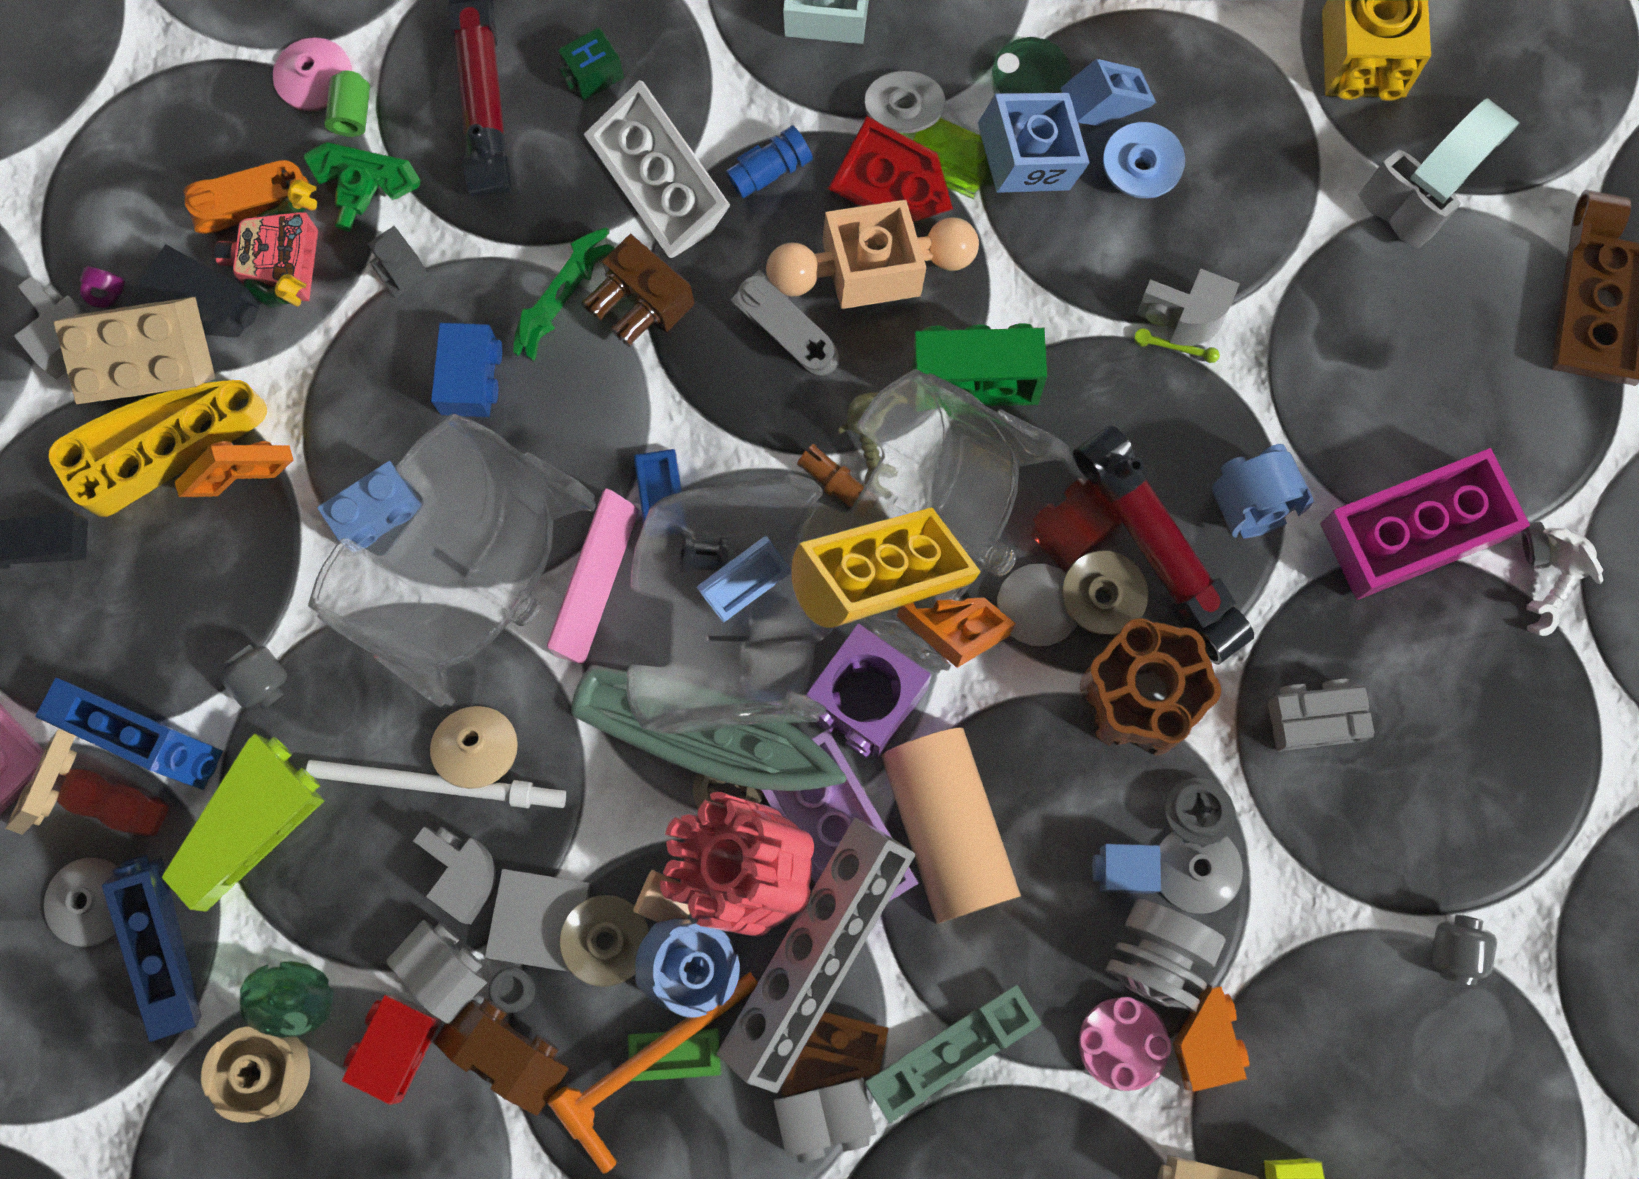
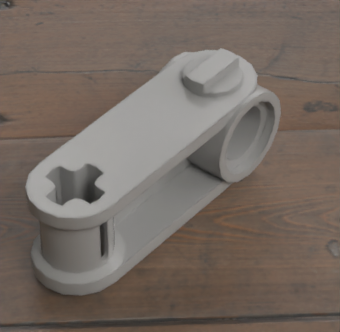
(786, 324)

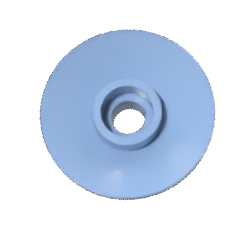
(1148, 145)

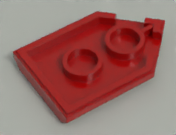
(892, 168)

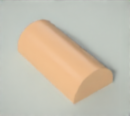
(949, 824)

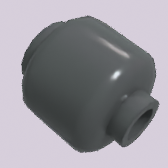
(254, 677)
(1464, 950)

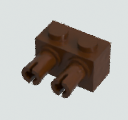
(648, 283)

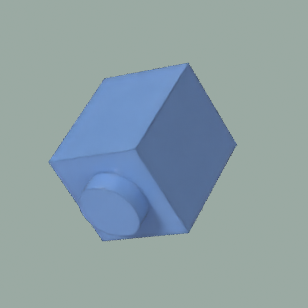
(1128, 869)

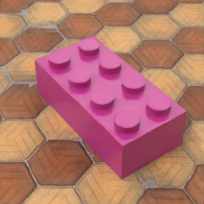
(1424, 523)

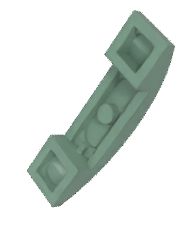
(952, 1053)

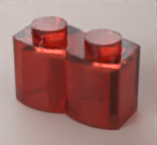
(1075, 524)
(112, 803)

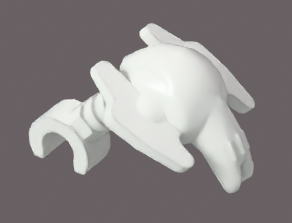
(1576, 561)

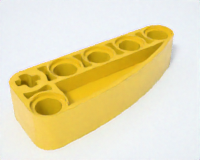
(141, 434)

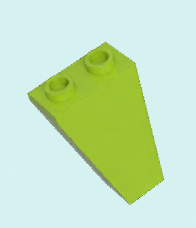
(242, 822)

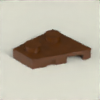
(836, 1053)

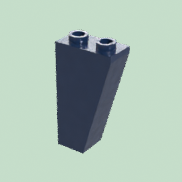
(152, 946)

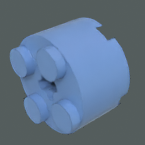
(1261, 492)
(662, 961)

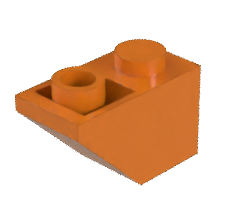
(1208, 1046)

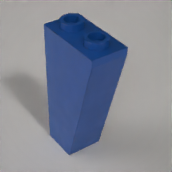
(129, 734)

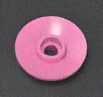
(308, 88)

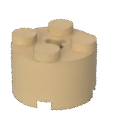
(238, 1093)

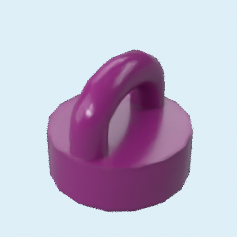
(102, 280)

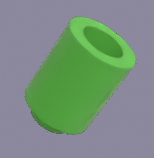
(347, 104)

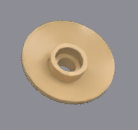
(477, 764)

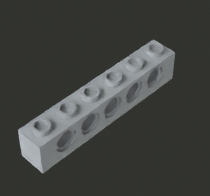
(815, 956)

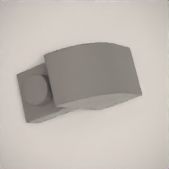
(1192, 315)
(40, 336)
(469, 876)

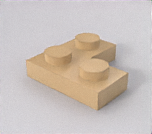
(38, 796)

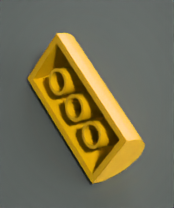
(878, 568)

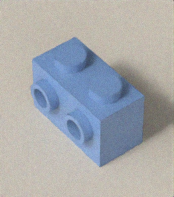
(371, 506)

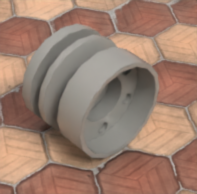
(1165, 955)

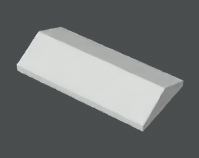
(657, 171)

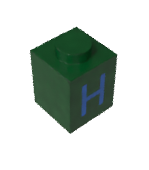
(590, 64)

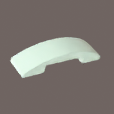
(1464, 150)

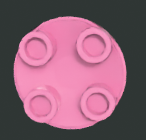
(1124, 1044)

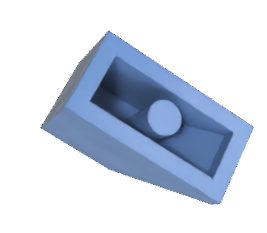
(1107, 92)

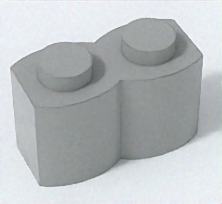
(1403, 203)
(437, 970)
(825, 1119)

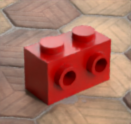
(390, 1048)

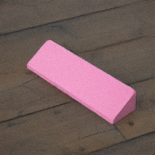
(593, 578)

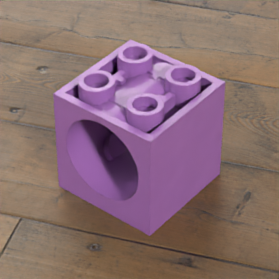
(867, 653)

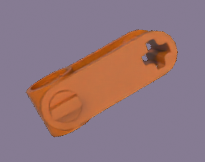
(238, 196)

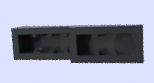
(43, 538)

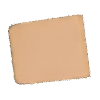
(654, 905)

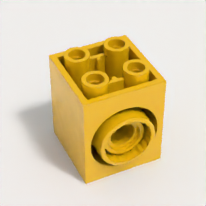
(1374, 47)

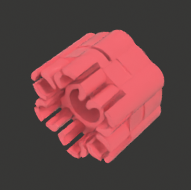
(740, 867)

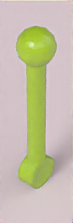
(1143, 338)

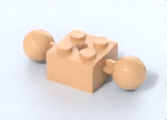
(873, 255)

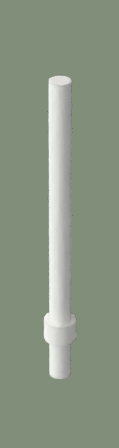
(518, 793)

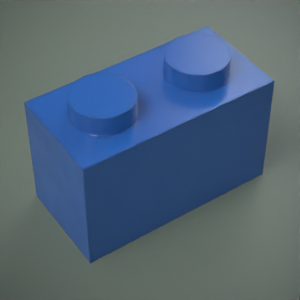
(466, 370)

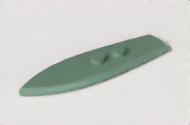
(745, 755)

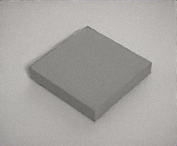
(531, 918)

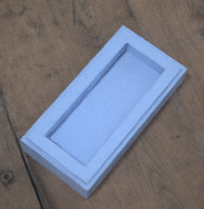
(744, 579)

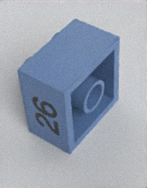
(1033, 142)

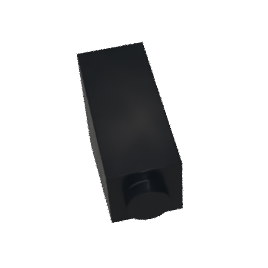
(222, 303)

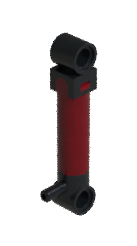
(475, 41)
(1199, 600)

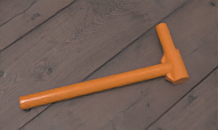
(576, 1108)

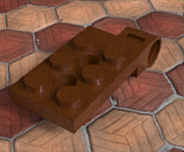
(1594, 264)

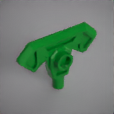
(359, 177)

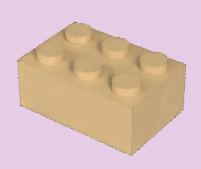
(135, 350)

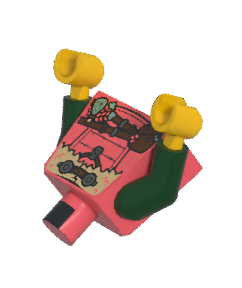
(276, 250)

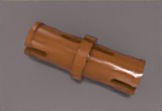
(832, 476)

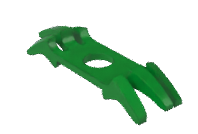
(538, 320)

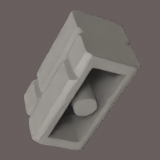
(1320, 717)

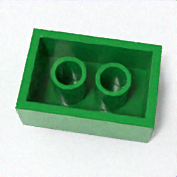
(989, 363)

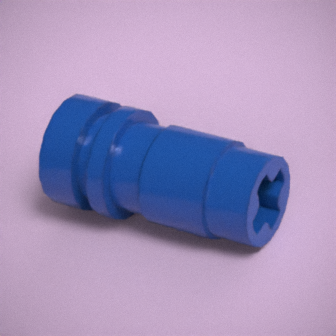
(764, 165)

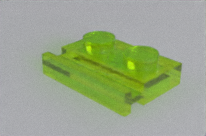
(959, 153)

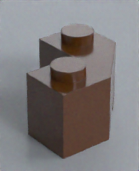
(516, 1066)

